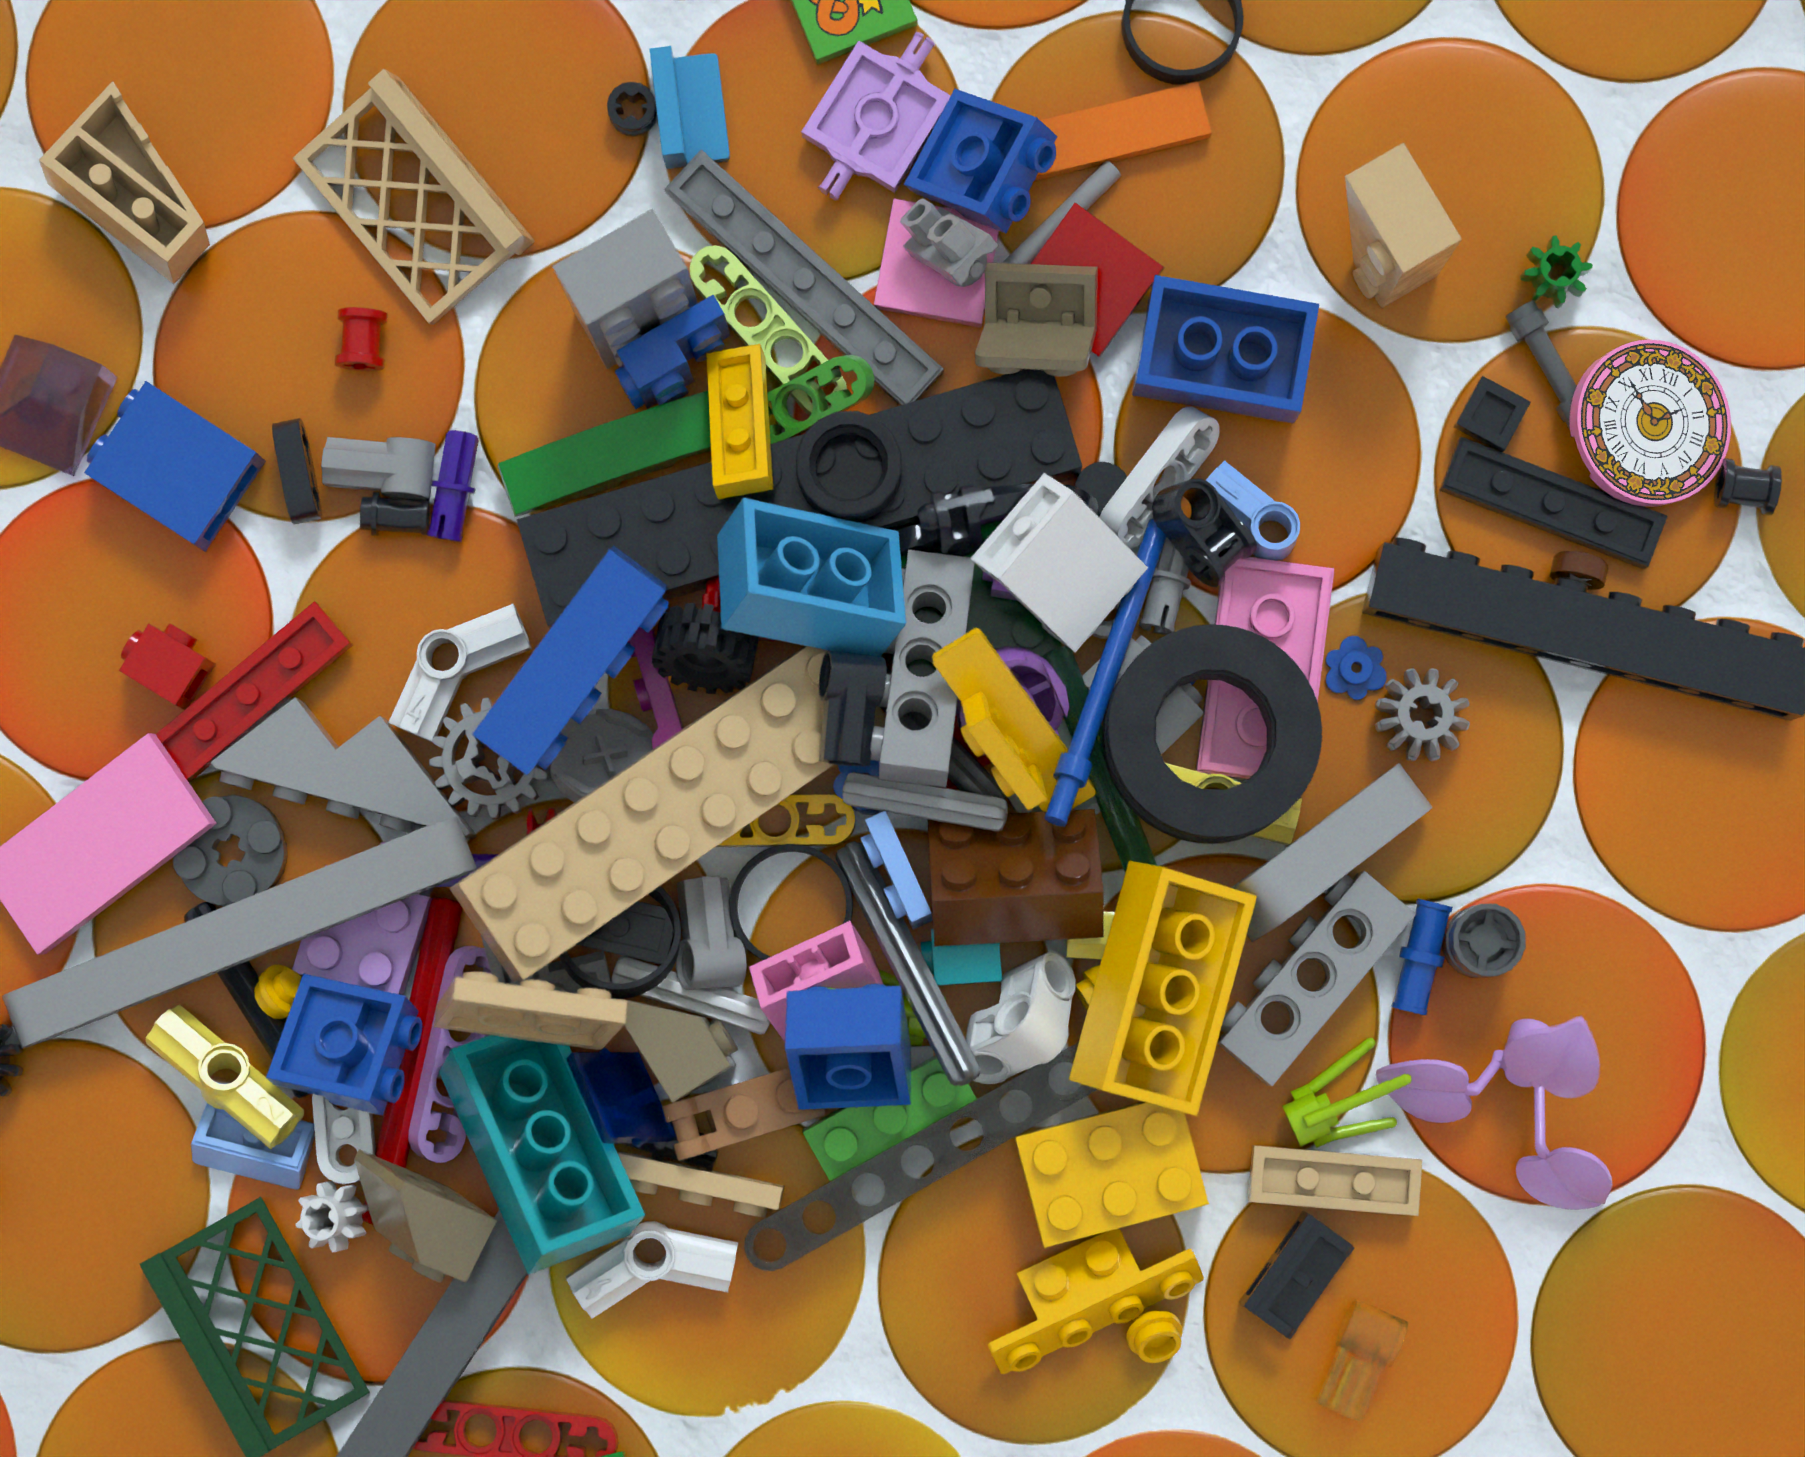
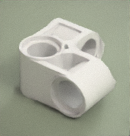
(1027, 1022)

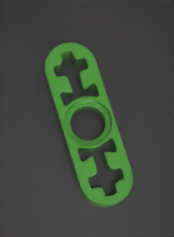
(839, 400)

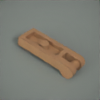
(737, 1113)

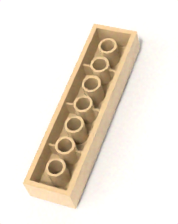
(651, 819)

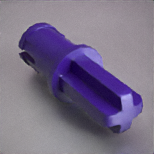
(453, 486)

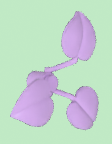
(1535, 1055)

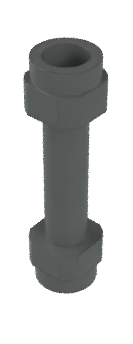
(1528, 324)

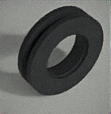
(1271, 683)

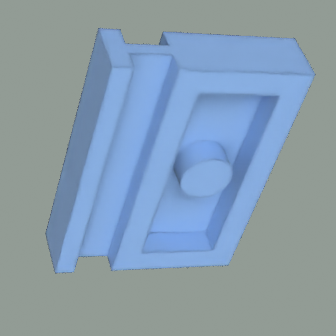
(904, 893)

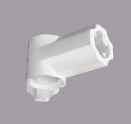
(479, 645)
(619, 1272)

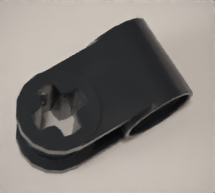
(1212, 535)

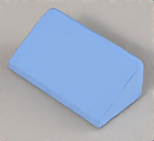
(230, 1147)

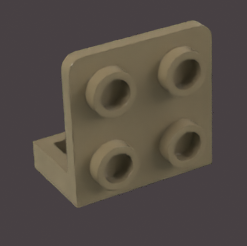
(1038, 318)

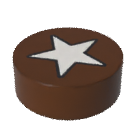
(1580, 567)

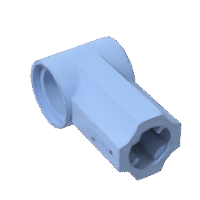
(1254, 508)

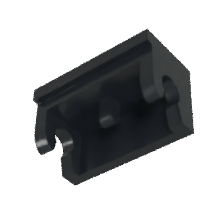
(1296, 1274)

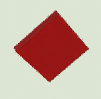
(1123, 269)

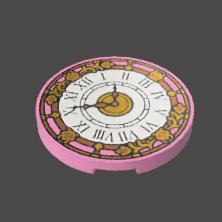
(1650, 423)

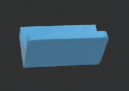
(689, 106)

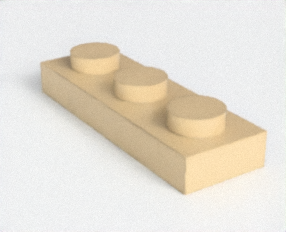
(1335, 1180)
(699, 1186)

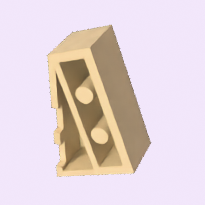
(125, 187)
(1396, 227)

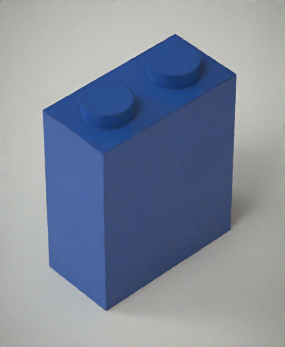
(173, 465)

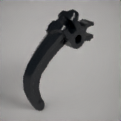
(955, 520)

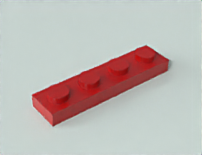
(253, 690)

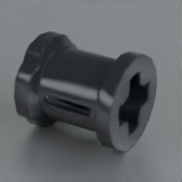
(1747, 486)

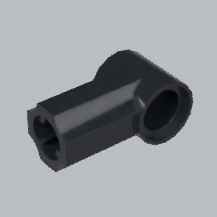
(851, 691)

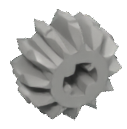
(1429, 697)

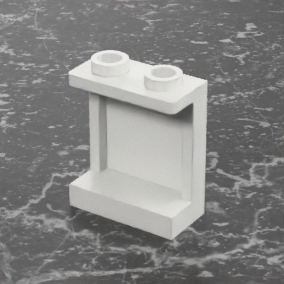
(1060, 561)

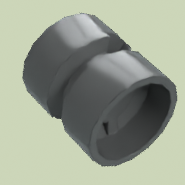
(1484, 941)

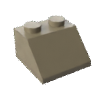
(680, 1047)
(423, 1219)

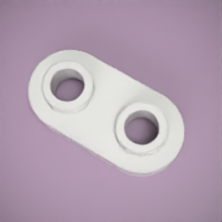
(333, 1131)

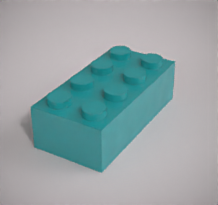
(539, 1149)

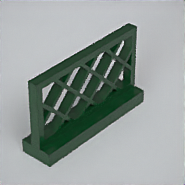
(210, 1353)

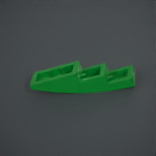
(607, 454)

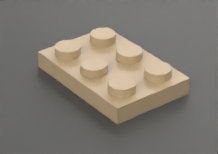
(530, 1011)

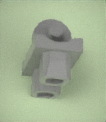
(947, 243)

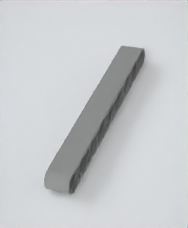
(239, 932)

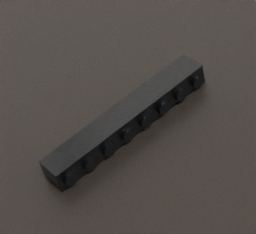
(1587, 629)

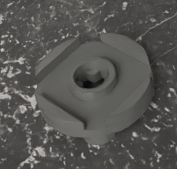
(259, 839)

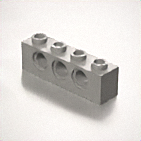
(923, 754)
(1380, 922)

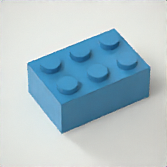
(810, 579)

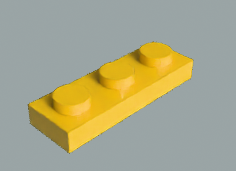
(739, 421)

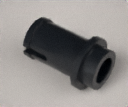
(394, 515)

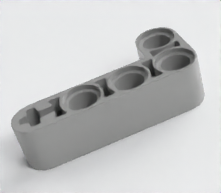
(1332, 849)

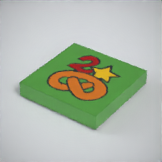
(838, 25)

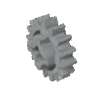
(468, 770)

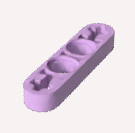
(437, 1051)

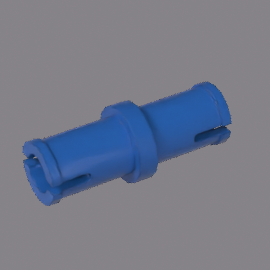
(1421, 957)

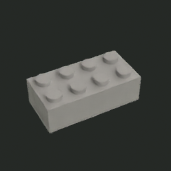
(626, 284)

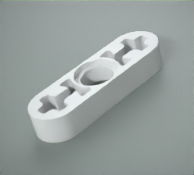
(1178, 452)

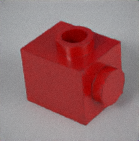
(166, 663)

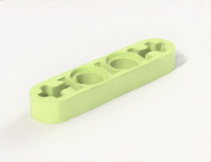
(774, 327)

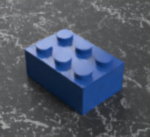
(1225, 349)

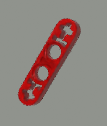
(509, 1424)

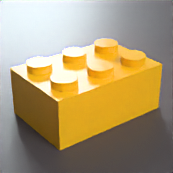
(1110, 1171)

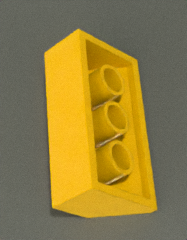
(1162, 987)

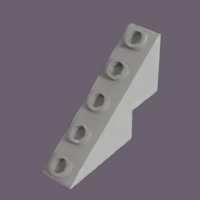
(365, 773)

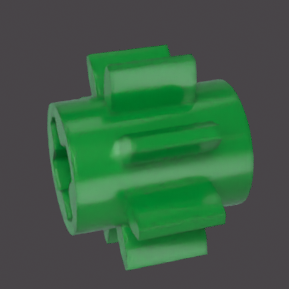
(1545, 261)

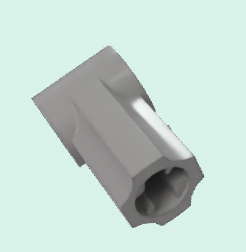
(395, 467)
(709, 950)

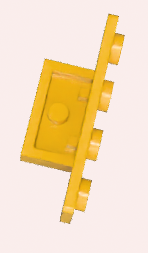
(1004, 721)
(1087, 1291)

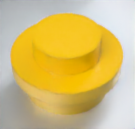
(277, 990)
(1155, 1336)

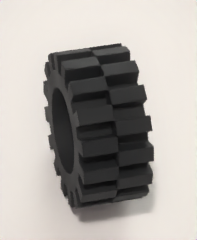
(700, 652)

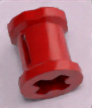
(361, 339)

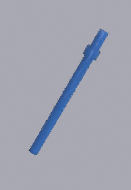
(1074, 766)

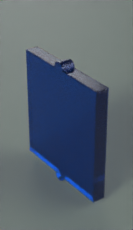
(620, 1097)

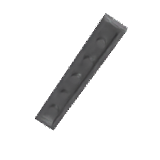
(802, 278)

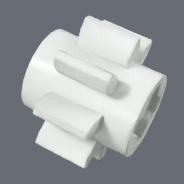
(332, 1216)

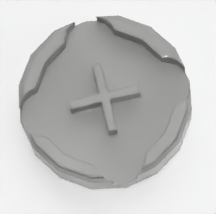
(598, 751)

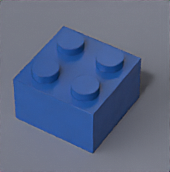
(848, 1047)

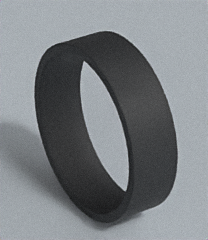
(1177, 76)
(764, 855)
(643, 985)

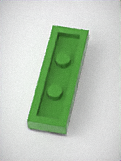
(861, 1133)

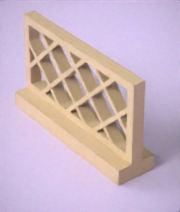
(450, 169)

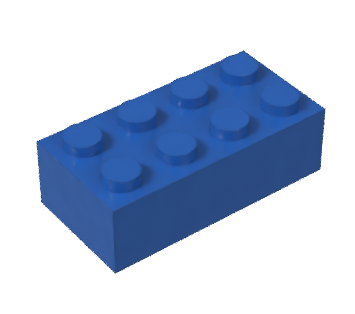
(570, 661)

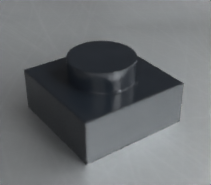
(1492, 414)

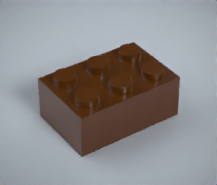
(1016, 881)

